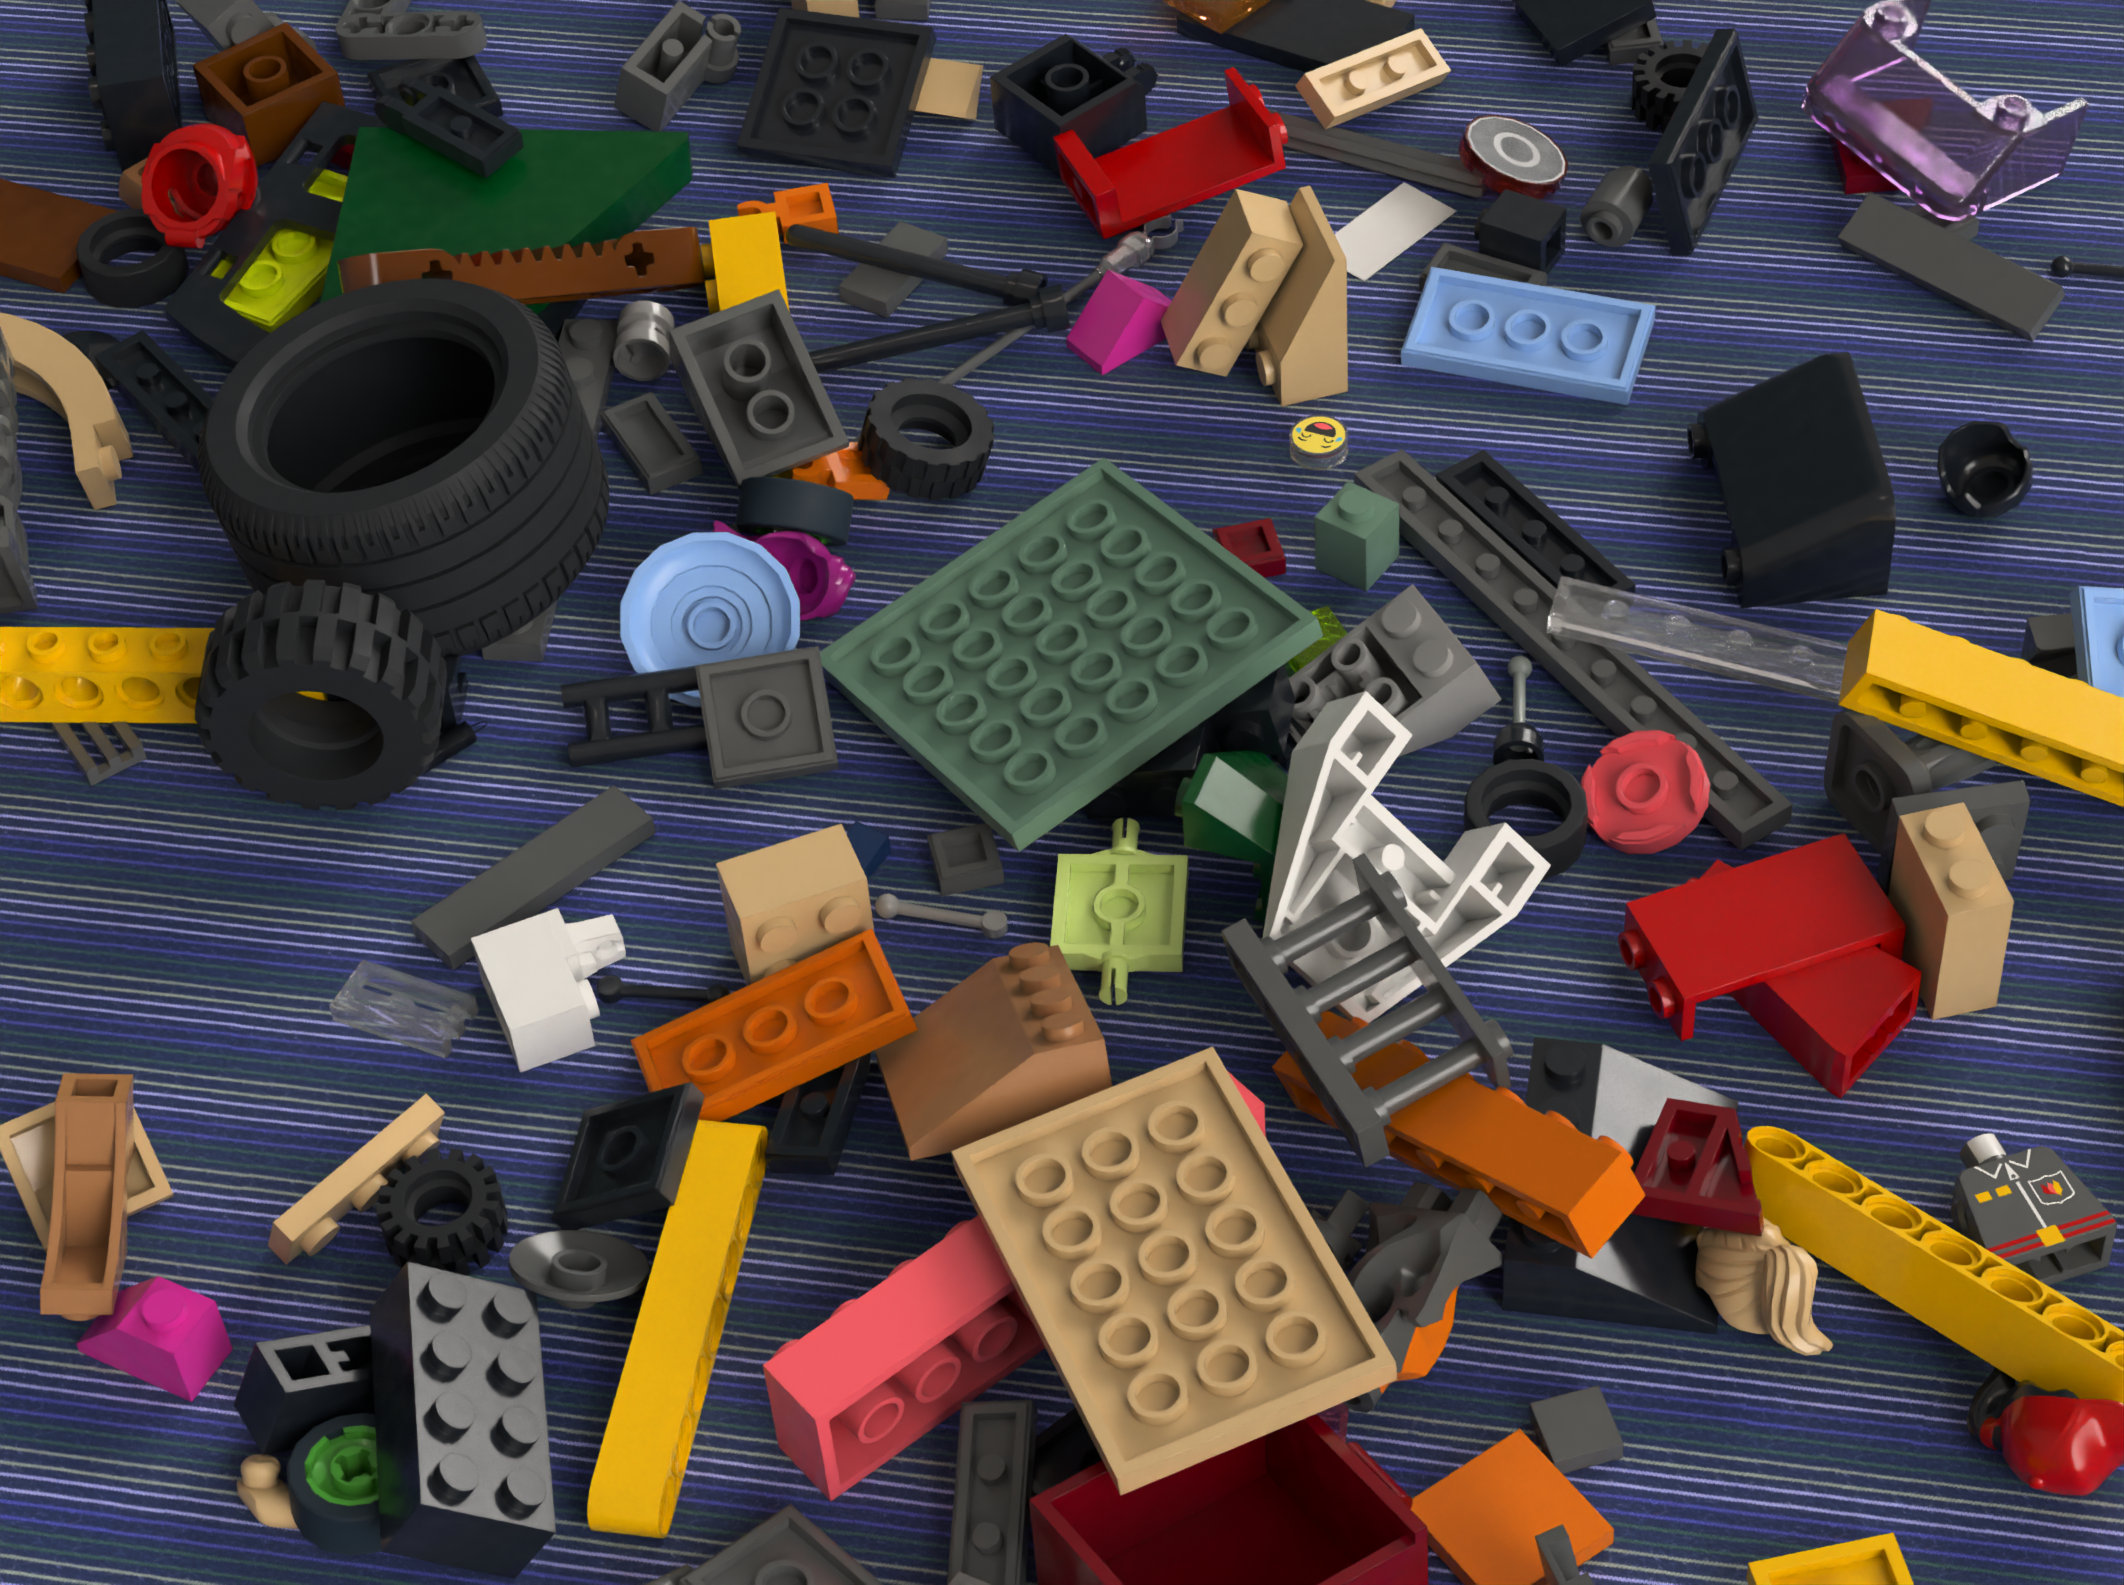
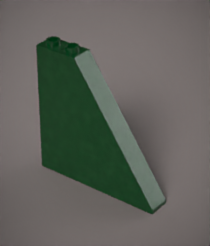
(548, 194)

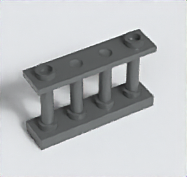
(1331, 1061)

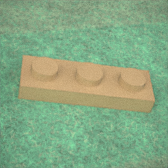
(1372, 78)
(356, 1183)

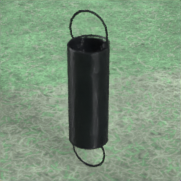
(453, 742)

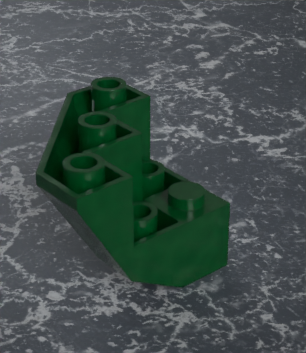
(1235, 811)

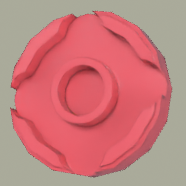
(1645, 792)

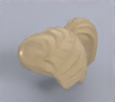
(1761, 1285)

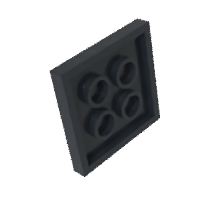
(836, 92)

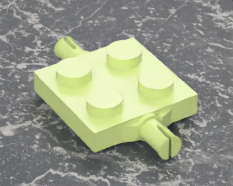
(1121, 911)

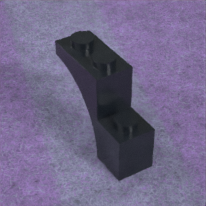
(1252, 722)

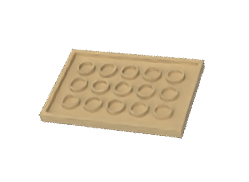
(1171, 1270)

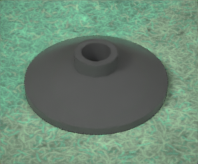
(578, 1267)

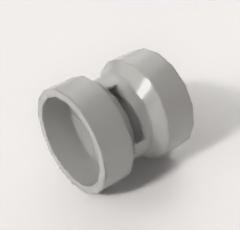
(643, 340)

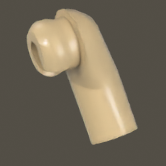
(264, 1492)

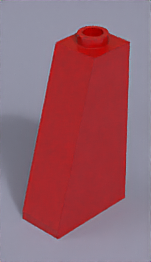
(1835, 1011)

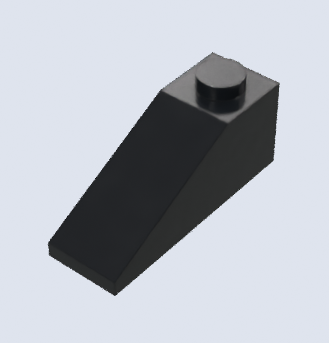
(304, 1383)

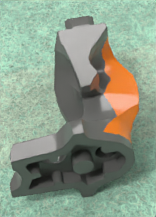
(1414, 1269)

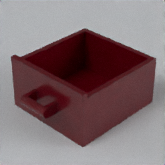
(1260, 1514)

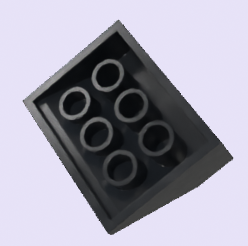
(1648, 1263)

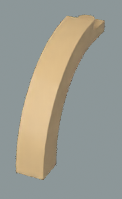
(69, 384)

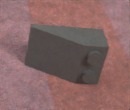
(756, 388)

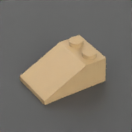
(1305, 326)

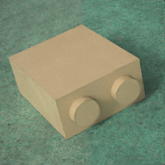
(1951, 908)

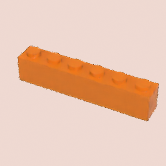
(1492, 1142)

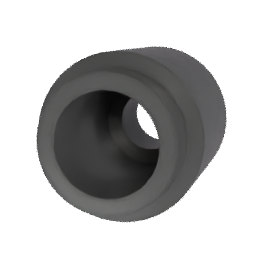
(1617, 206)

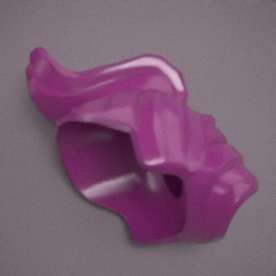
(817, 576)

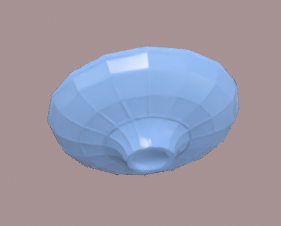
(706, 604)

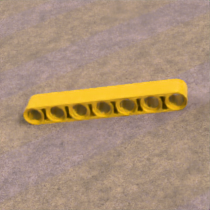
(1933, 1270)
(678, 1333)

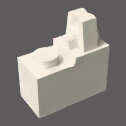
(538, 982)

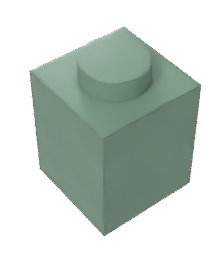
(1357, 536)

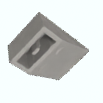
(1407, 665)

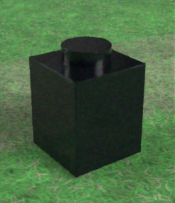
(1522, 231)

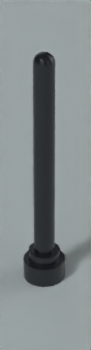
(1013, 288)
(1043, 311)

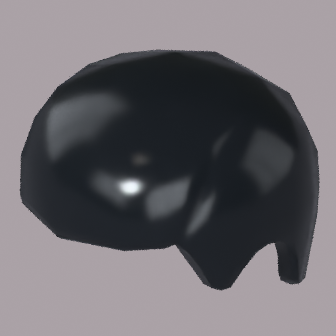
(1984, 469)

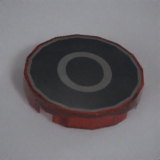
(1513, 156)

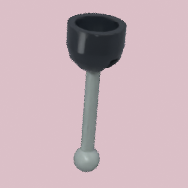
(1518, 738)

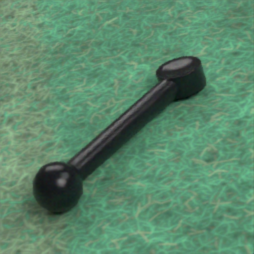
(2063, 266)
(612, 990)

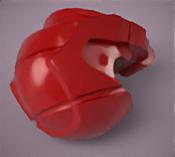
(199, 168)

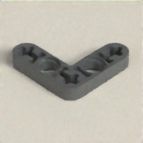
(390, 33)

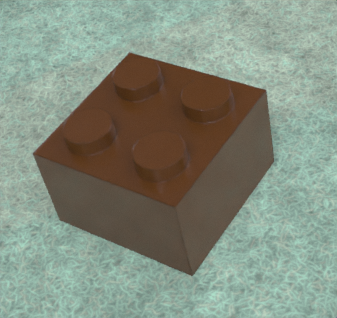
(267, 89)

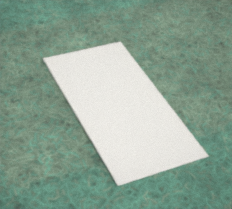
(1389, 229)

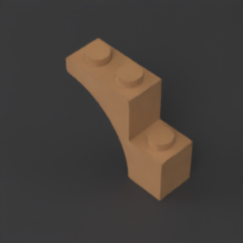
(89, 1195)

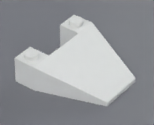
(1335, 819)

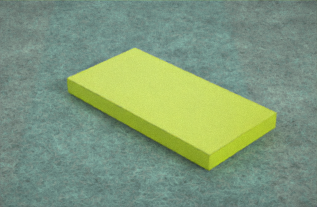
(288, 271)

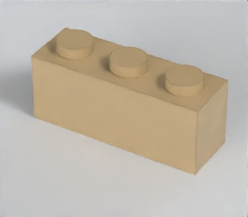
(1231, 282)

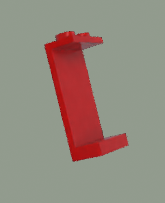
(1177, 164)
(1755, 926)

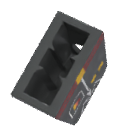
(2031, 1211)

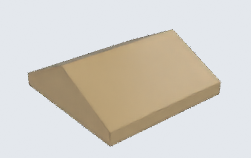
(29, 1155)

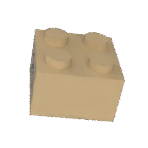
(793, 901)

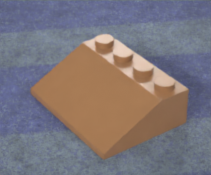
(994, 1053)

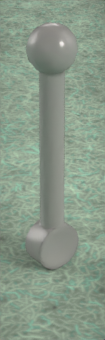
(992, 923)

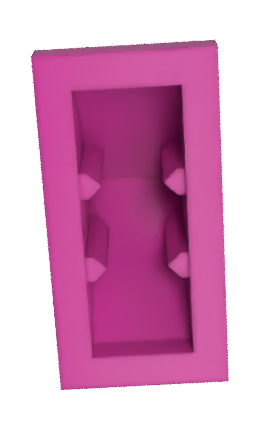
(1118, 322)

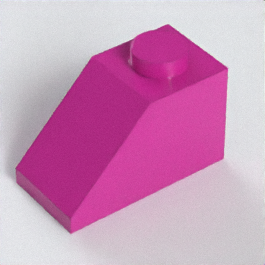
(161, 1337)

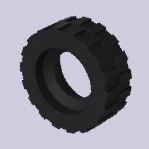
(920, 469)

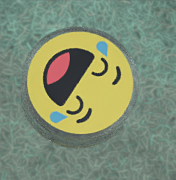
(1318, 442)

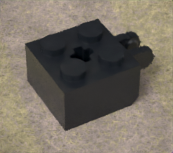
(1071, 89)

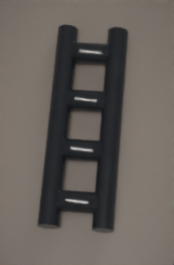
(662, 735)

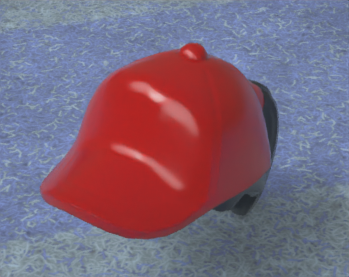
(2048, 1435)

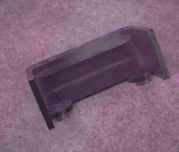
(1925, 128)

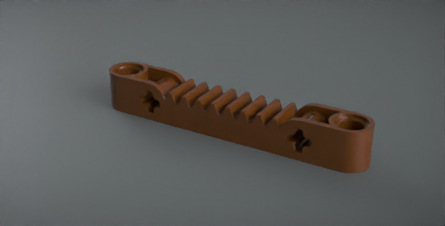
(612, 268)

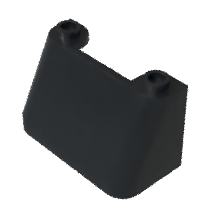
(1800, 486)

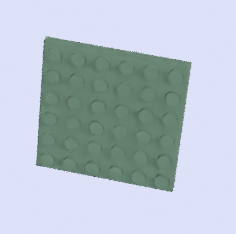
(1066, 651)

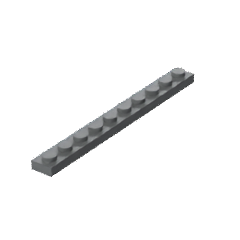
(1599, 676)

